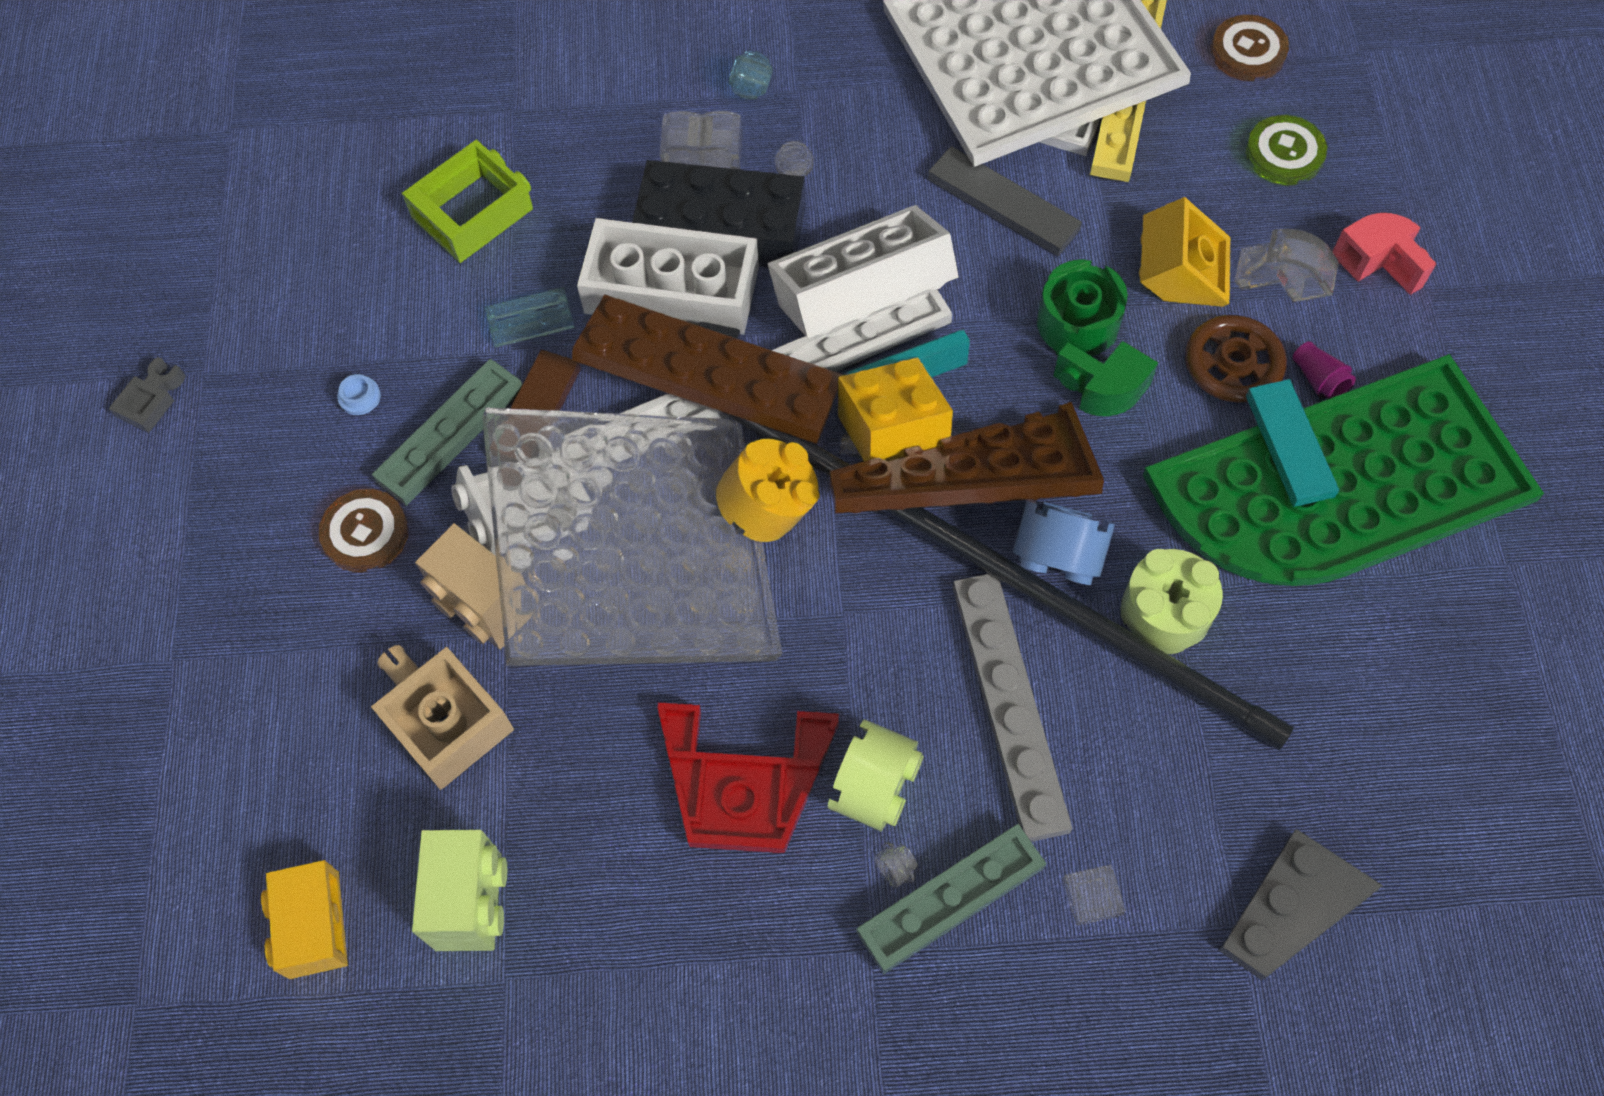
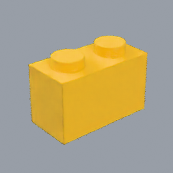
(304, 920)

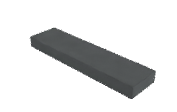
(1005, 201)

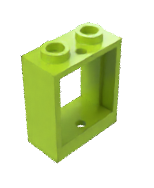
(452, 177)

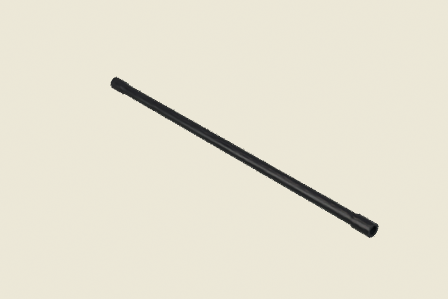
(1249, 716)

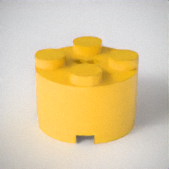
(767, 489)

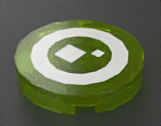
(1286, 149)

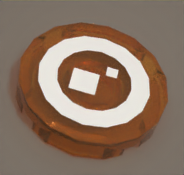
(1249, 47)
(363, 530)

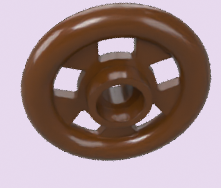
(1259, 339)

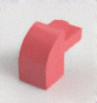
(1388, 243)

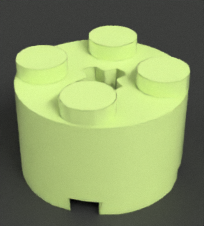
(1177, 578)
(875, 775)

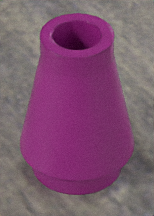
(1323, 371)

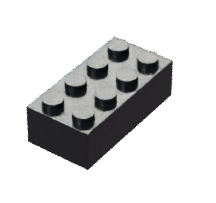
(725, 203)

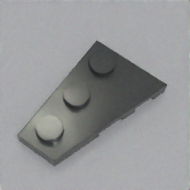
(1294, 905)

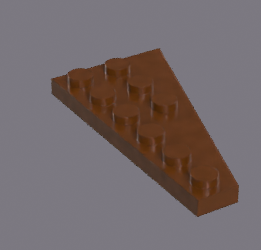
(984, 465)

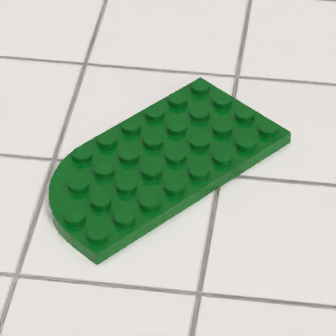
(1410, 468)

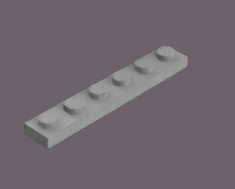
(1011, 708)

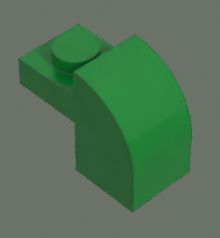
(1106, 387)

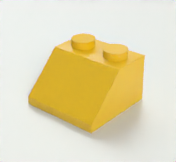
(1185, 256)

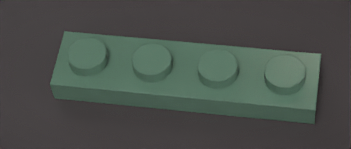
(446, 432)
(950, 898)

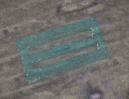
(530, 322)

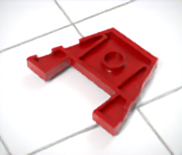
(743, 798)

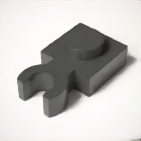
(146, 401)

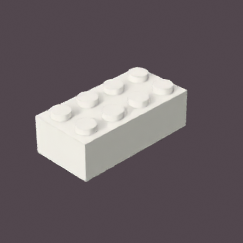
(671, 271)
(863, 271)

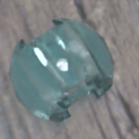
(750, 75)

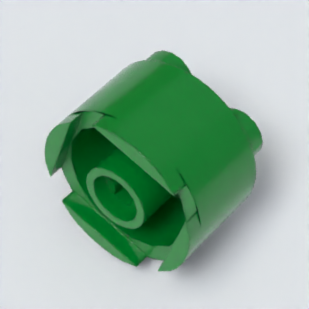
(1082, 307)

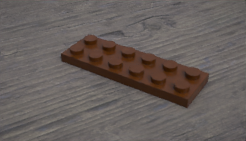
(708, 368)

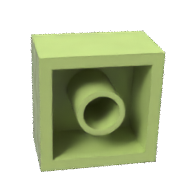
(459, 891)

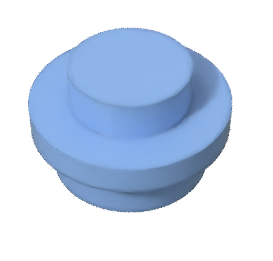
(358, 394)

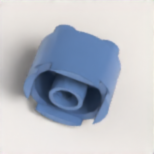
(1062, 540)

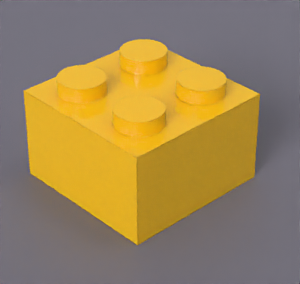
(893, 410)

